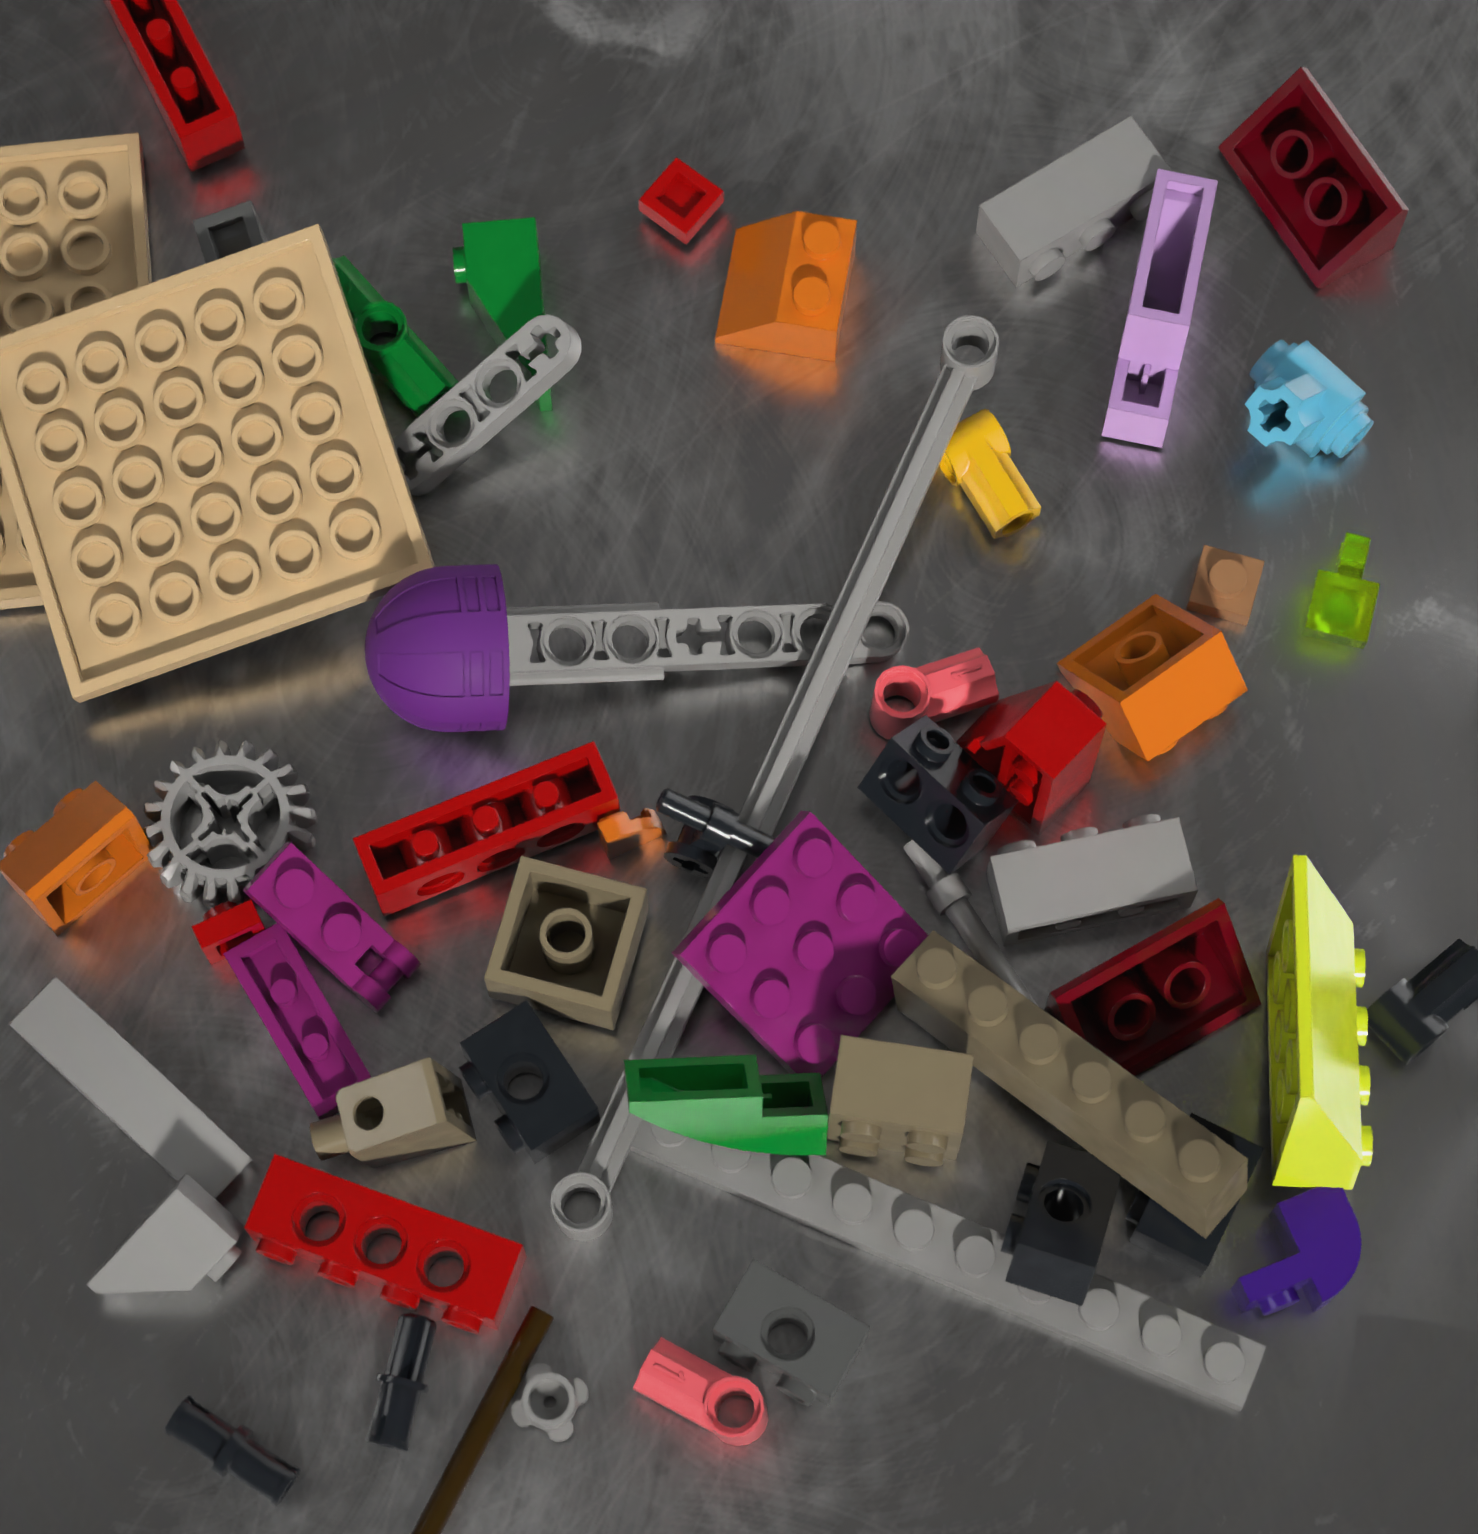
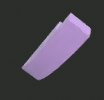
(1160, 308)

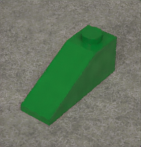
(503, 279)

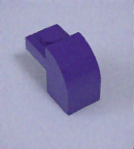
(1321, 1252)

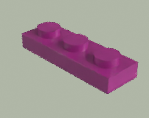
(297, 1017)

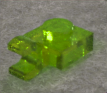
(1342, 601)

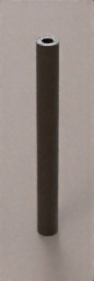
(484, 1422)

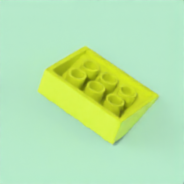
(1315, 1038)

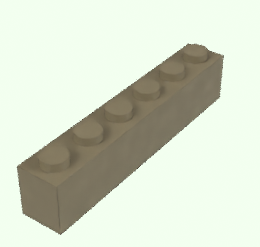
(1071, 1084)

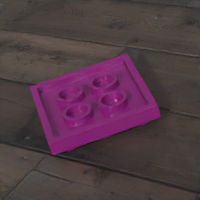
(802, 947)

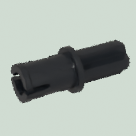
(402, 1382)

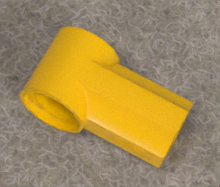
(982, 466)

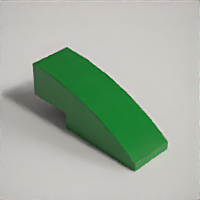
(730, 1103)

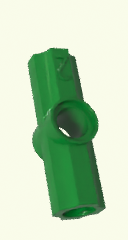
(406, 361)

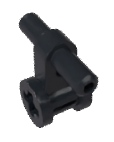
(706, 832)

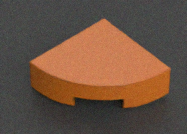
(621, 834)

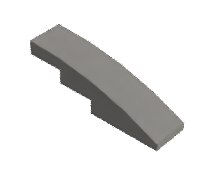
(128, 1089)

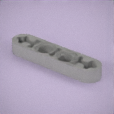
(474, 397)

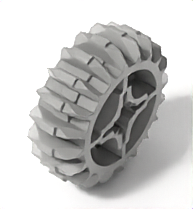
(247, 806)

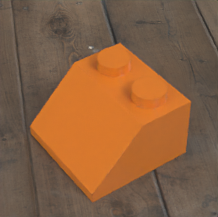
(789, 285)
(1155, 675)
(75, 856)

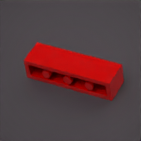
(179, 79)

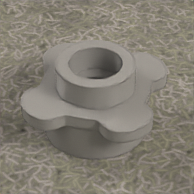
(542, 1384)

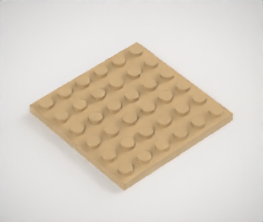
(202, 464)

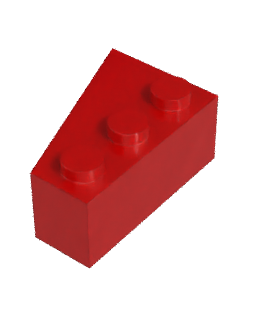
(1039, 748)

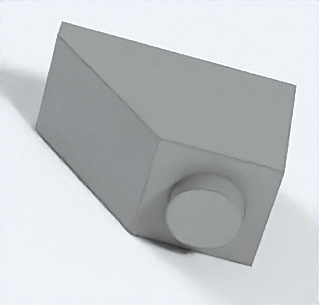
(173, 1245)

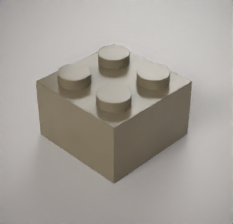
(567, 942)
(899, 1100)

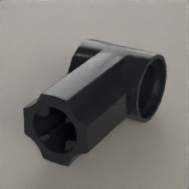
(1417, 1011)

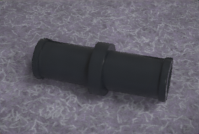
(232, 1450)

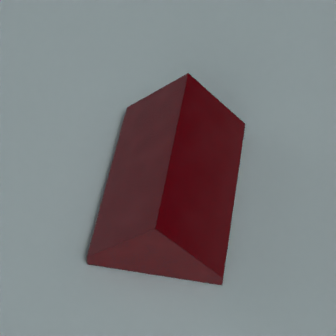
(1315, 181)
(1161, 991)

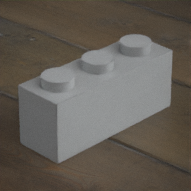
(1071, 203)
(1090, 879)

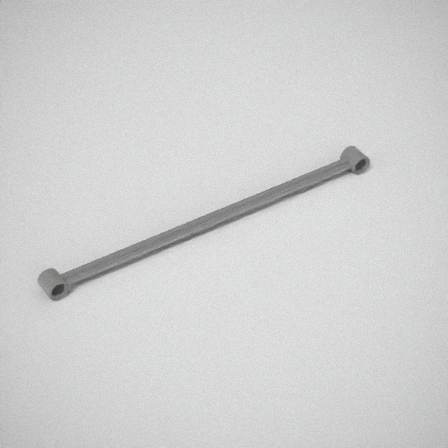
(791, 742)

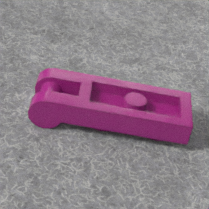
(330, 925)

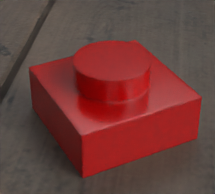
(681, 200)
(227, 927)

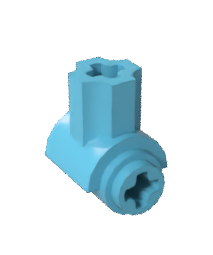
(1305, 401)

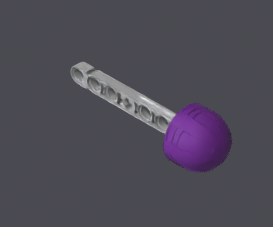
(451, 649)

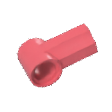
(935, 689)
(698, 1390)

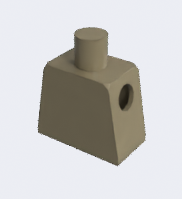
(397, 1116)

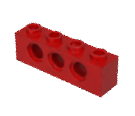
(487, 828)
(297, 1192)

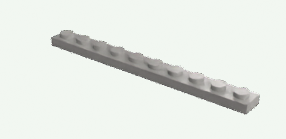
(968, 1260)

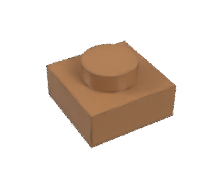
(1225, 585)

